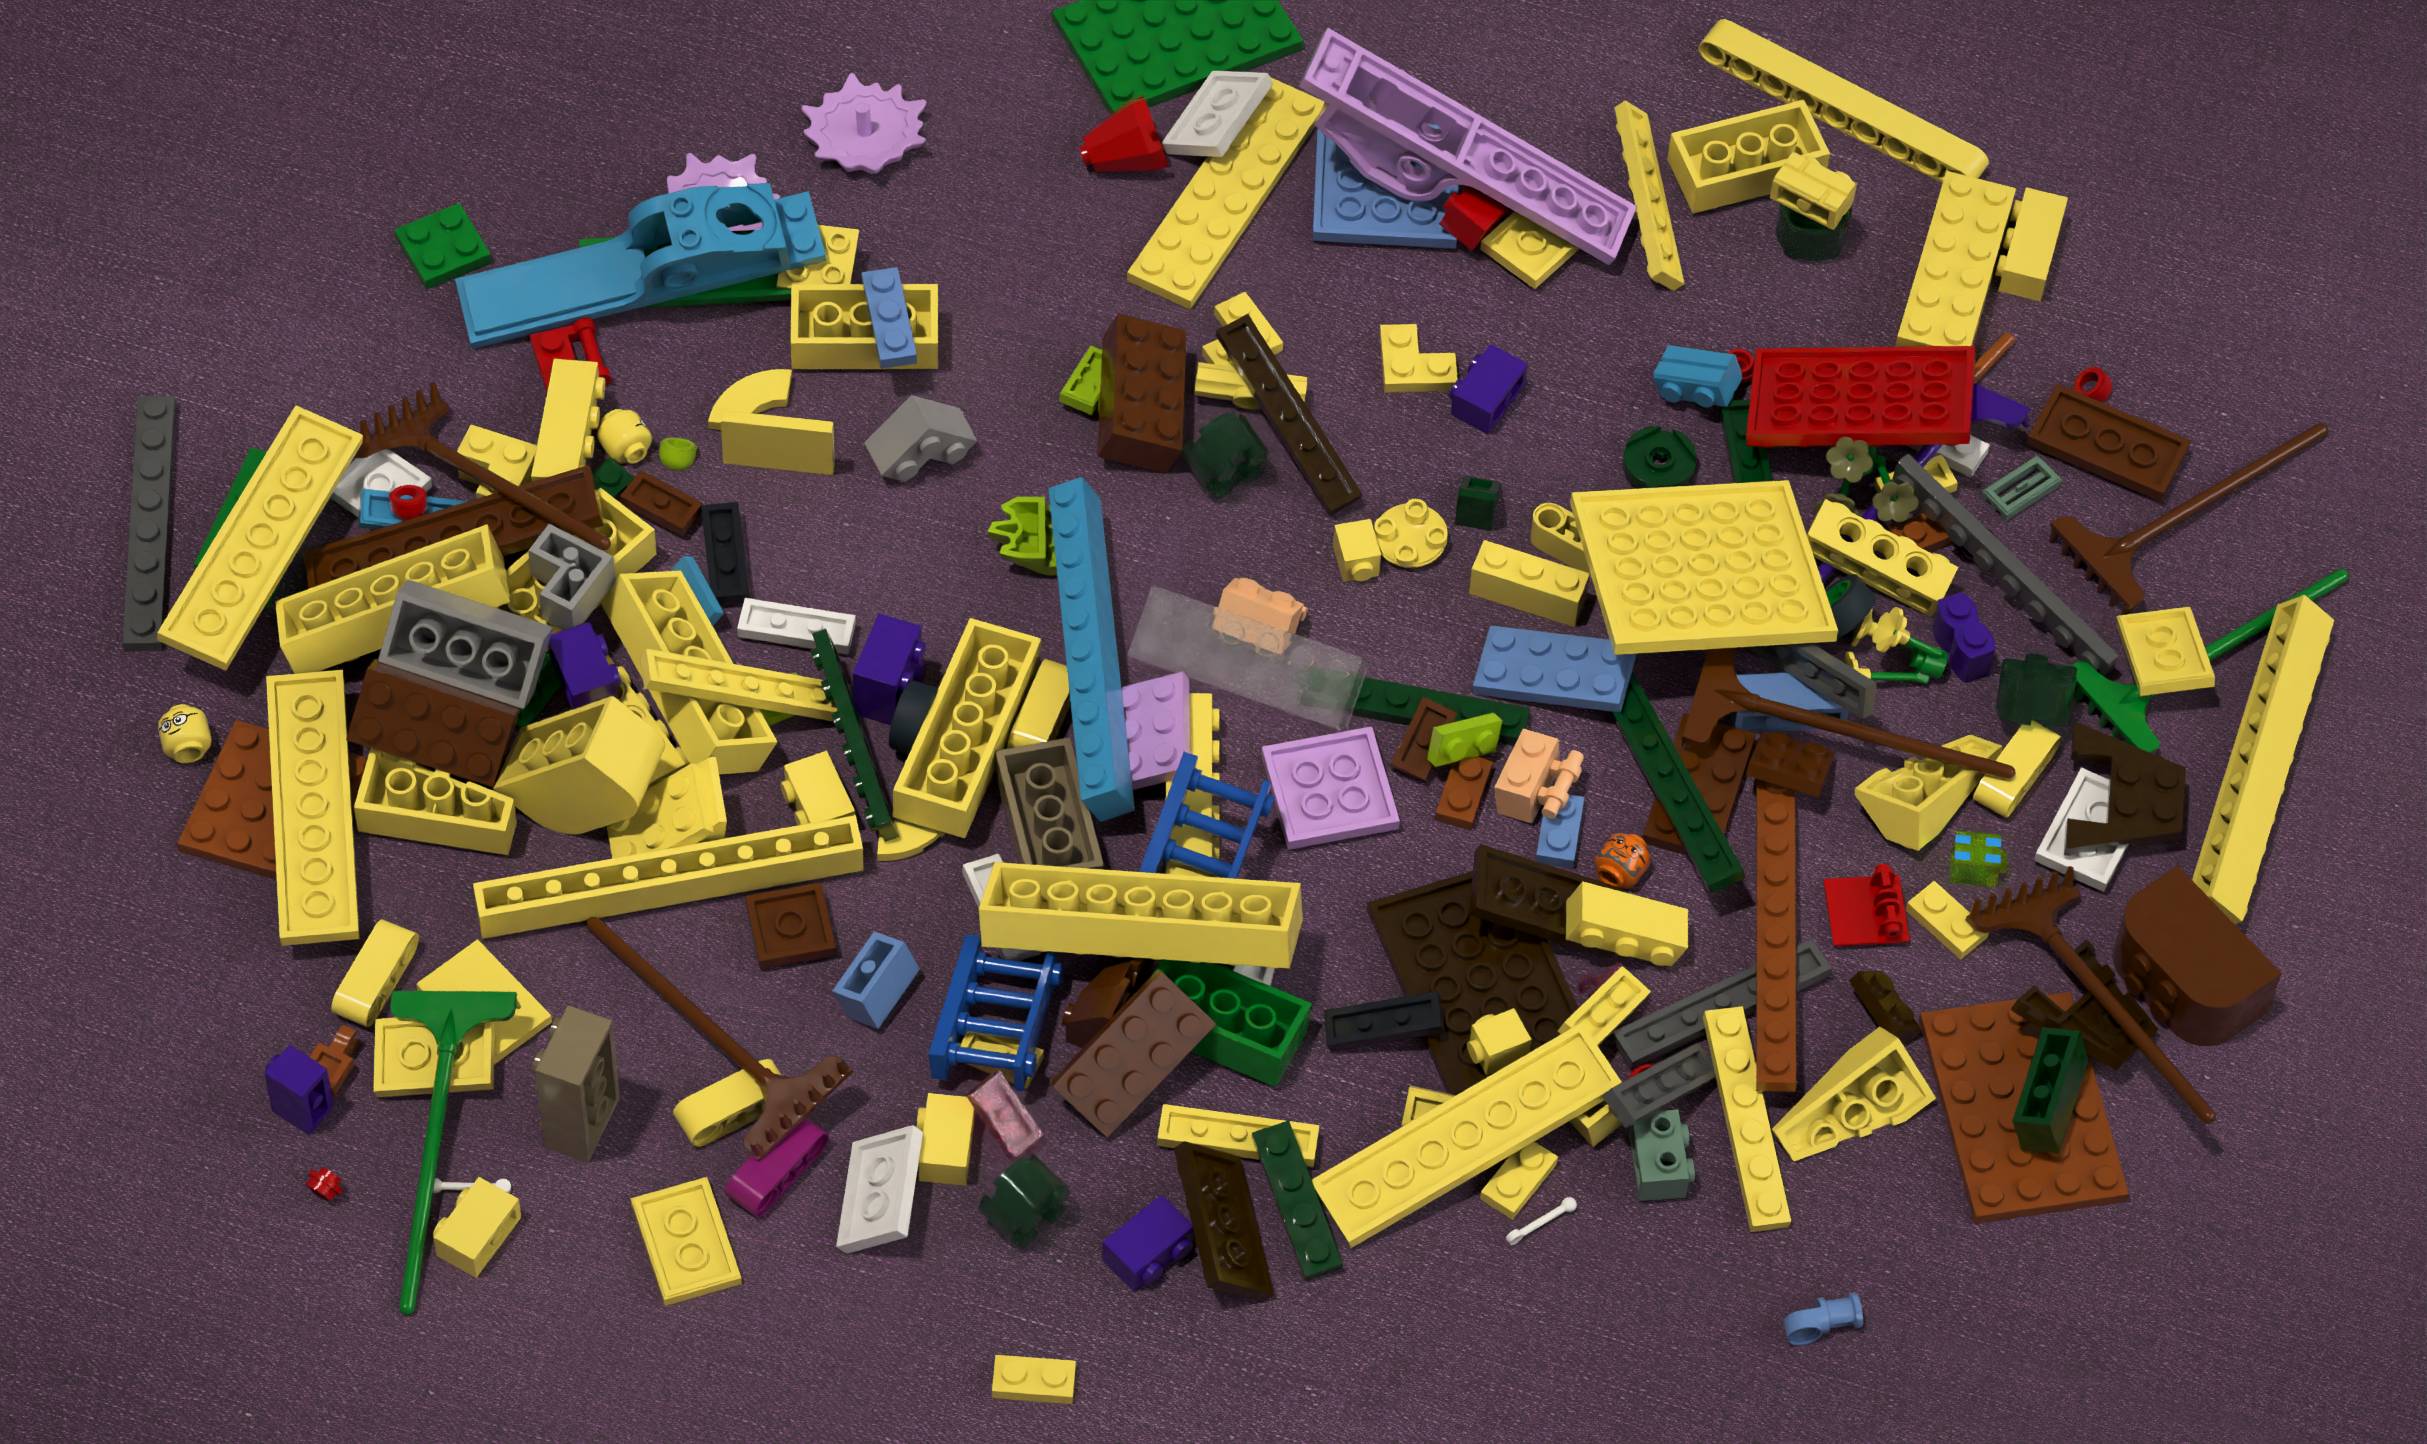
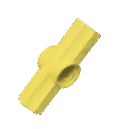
(1227, 384)

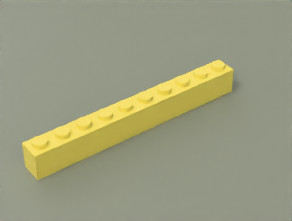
(2262, 755)
(668, 877)

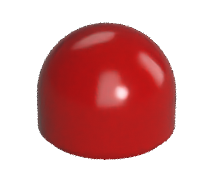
(2101, 390)
(409, 508)

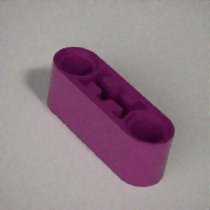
(762, 1183)

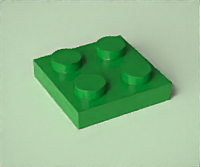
(442, 246)

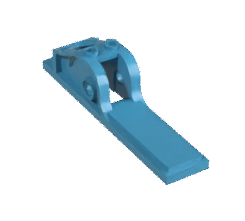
(619, 278)

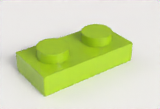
(1464, 739)

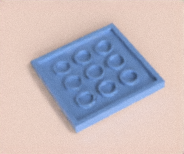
(1360, 211)

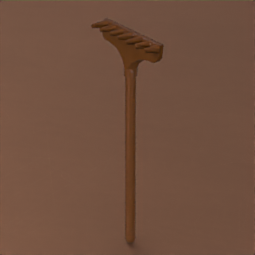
(414, 431)
(2111, 556)
(1722, 693)
(2037, 915)
(785, 1098)

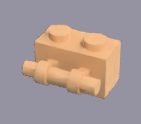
(1257, 603)
(1529, 774)

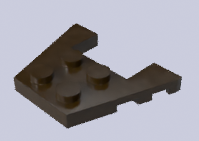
(2143, 795)
(2099, 1031)

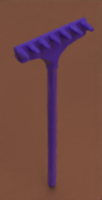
(1986, 407)

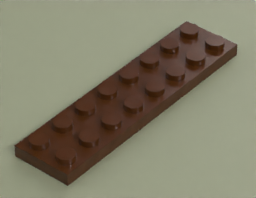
(509, 522)

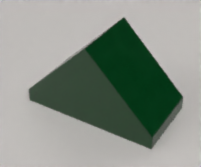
(1476, 502)

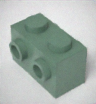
(1660, 1156)

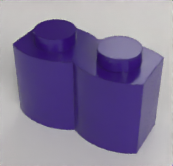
(1963, 637)

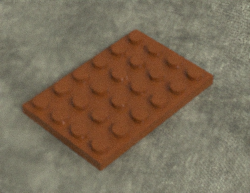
(1979, 1073)

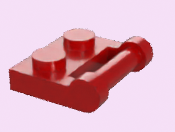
(557, 345)

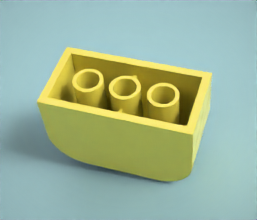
(582, 767)

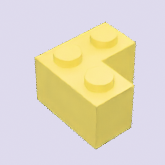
(498, 453)

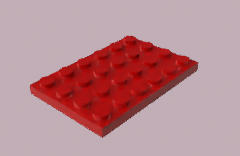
(1861, 394)

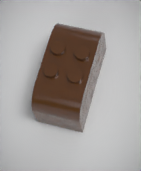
(2191, 962)

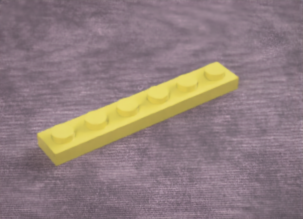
(1649, 196)
(735, 684)
(1746, 1119)

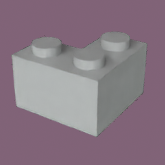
(919, 433)
(574, 576)

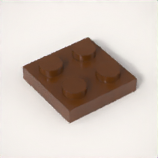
(1790, 763)
(790, 925)

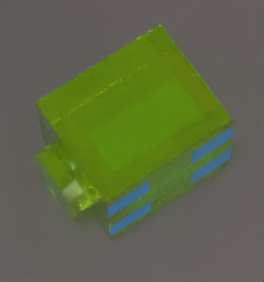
(1976, 859)

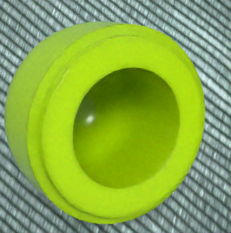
(677, 453)

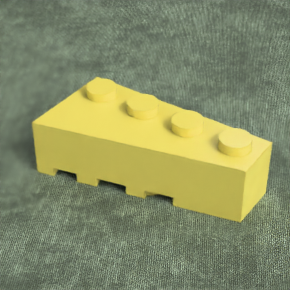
(431, 807)

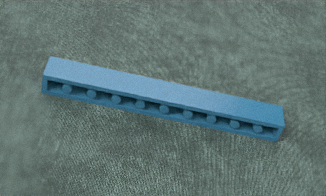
(1091, 650)

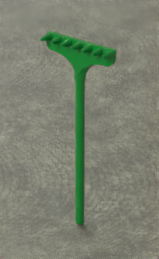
(2124, 705)
(449, 1018)

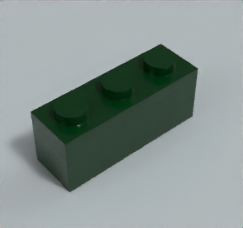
(2050, 1090)

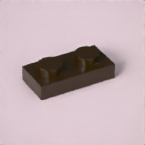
(1885, 1004)

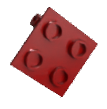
(1866, 909)

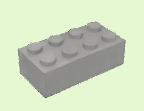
(465, 644)

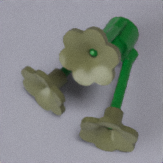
(1852, 461)

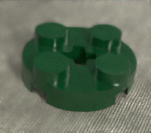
(1652, 442)

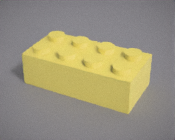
(1742, 154)
(835, 328)

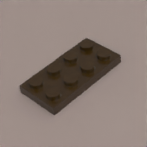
(1525, 895)
(1223, 1222)

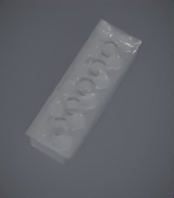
(1249, 658)

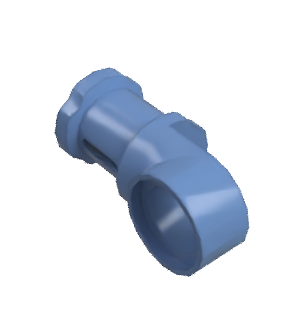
(1809, 1324)

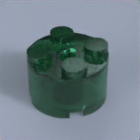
(1809, 239)
(1226, 454)
(2036, 691)
(1024, 1200)

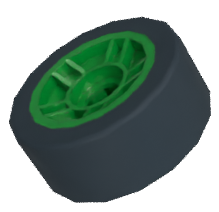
(1849, 602)
(910, 715)

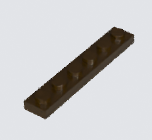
(1288, 414)

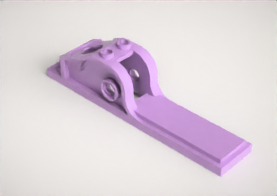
(1462, 152)

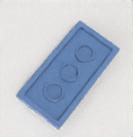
(1553, 669)

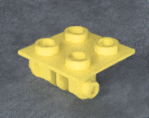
(840, 253)

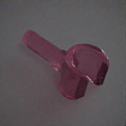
(1597, 981)

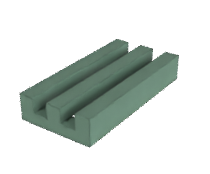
(2001, 504)

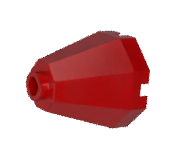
(1124, 141)

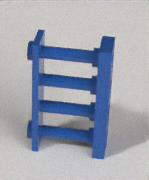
(1178, 813)
(966, 991)

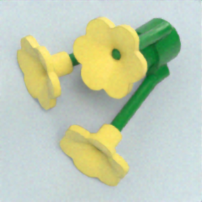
(1891, 632)

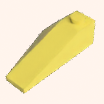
(1923, 795)
(1861, 1092)

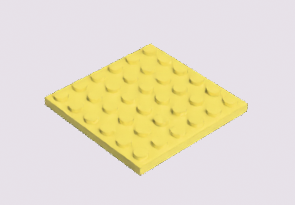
(1702, 567)

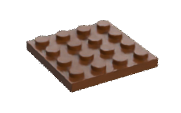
(235, 808)

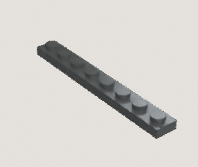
(149, 523)
(2005, 567)

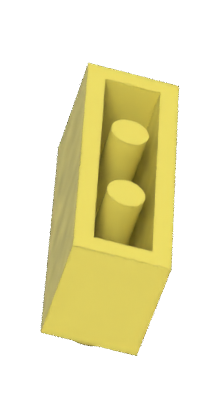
(2031, 243)
(1529, 583)
(1626, 924)

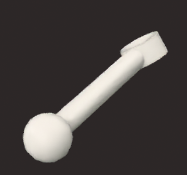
(503, 1184)
(1568, 1205)

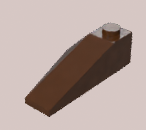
(1104, 998)

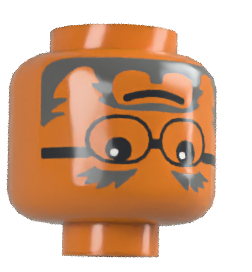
(1622, 860)

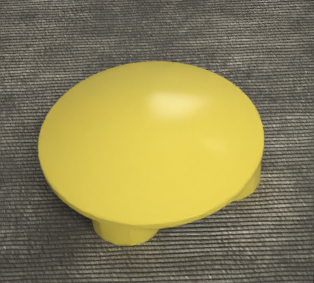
(1411, 534)

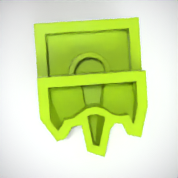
(1027, 534)

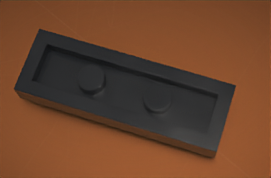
(725, 552)
(1384, 1021)

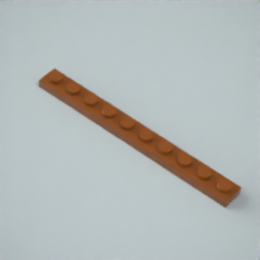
(1775, 938)

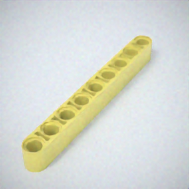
(1840, 103)

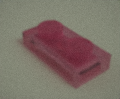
(1004, 1115)

